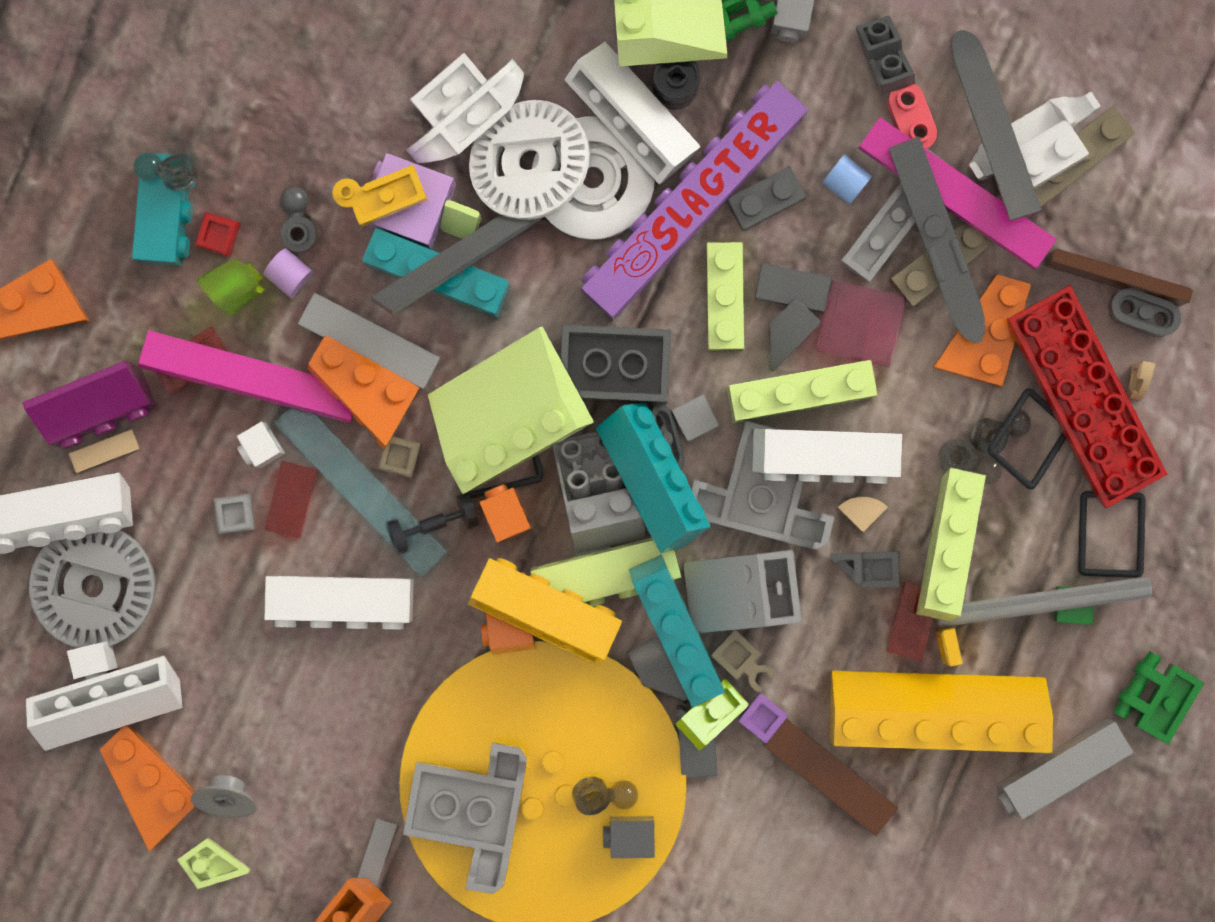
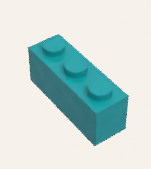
(161, 223)

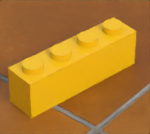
(544, 611)

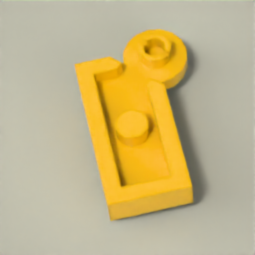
(381, 196)

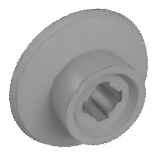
(224, 798)

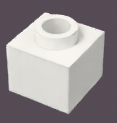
(259, 445)
(92, 660)

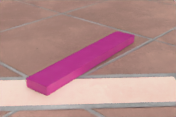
(967, 200)
(240, 375)

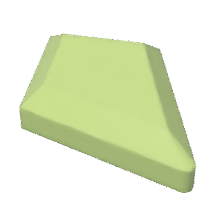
(211, 864)

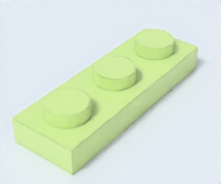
(725, 296)

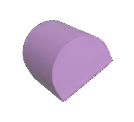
(288, 272)

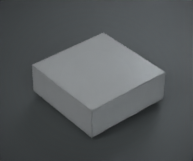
(695, 418)
(234, 513)

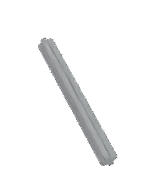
(1052, 601)

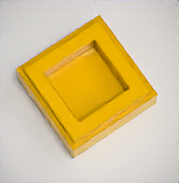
(948, 646)

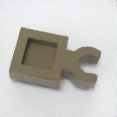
(739, 657)

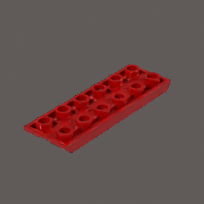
(1086, 397)

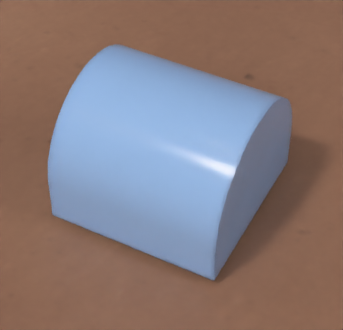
(846, 179)

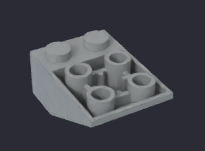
(595, 494)
(743, 591)

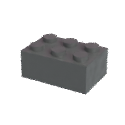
(617, 363)

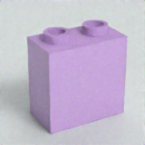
(423, 221)

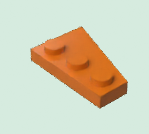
(38, 302)
(990, 357)
(365, 388)
(148, 784)

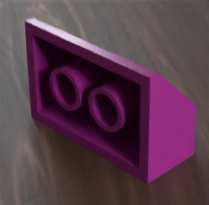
(91, 405)

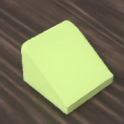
(459, 219)

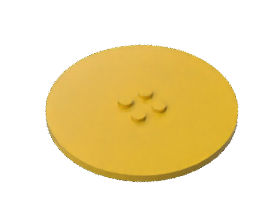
(571, 726)

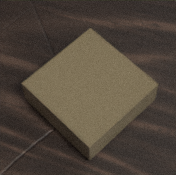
(399, 457)

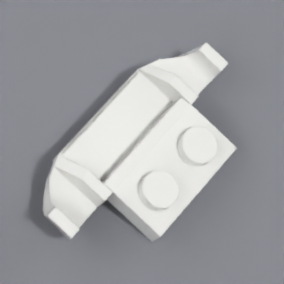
(462, 107)
(1046, 139)

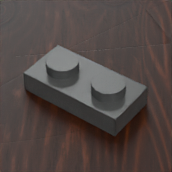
(766, 198)

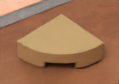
(1140, 380)
(862, 511)

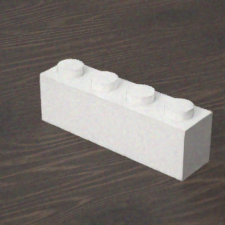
(632, 113)
(826, 454)
(64, 512)
(339, 599)
(103, 703)

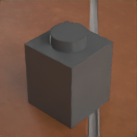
(630, 837)

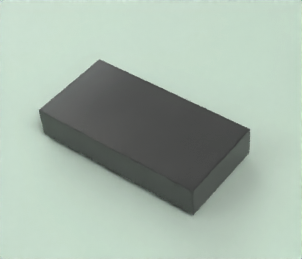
(784, 284)

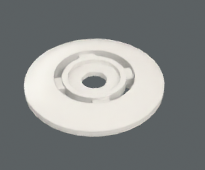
(537, 191)
(595, 211)

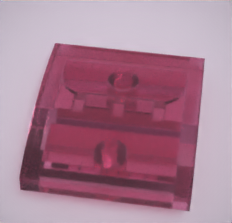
(861, 323)

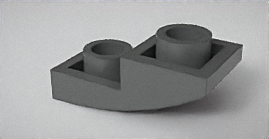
(885, 54)

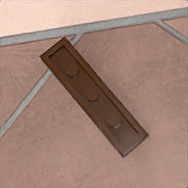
(1117, 276)
(831, 777)

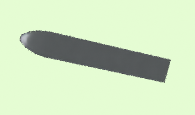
(994, 127)
(939, 238)
(449, 263)

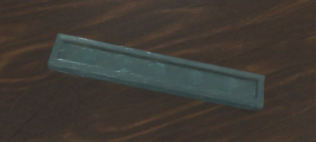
(358, 485)

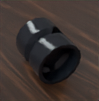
(676, 83)

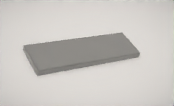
(377, 850)

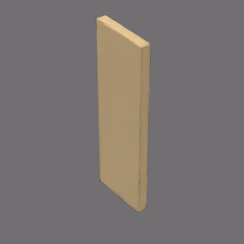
(104, 451)

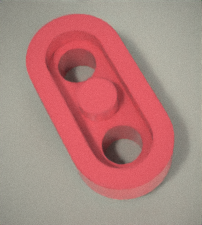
(912, 116)

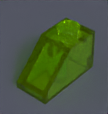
(232, 285)

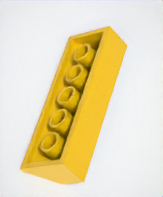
(940, 711)

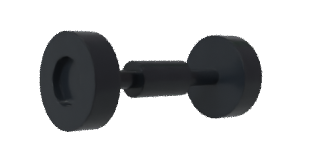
(466, 511)

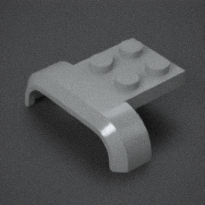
(760, 504)
(471, 811)

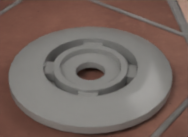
(86, 619)

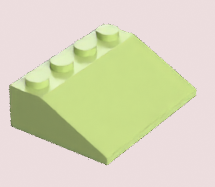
(669, 31)
(506, 411)

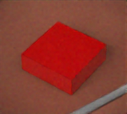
(217, 234)

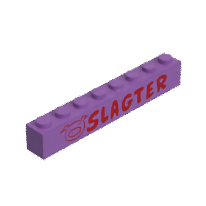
(694, 200)

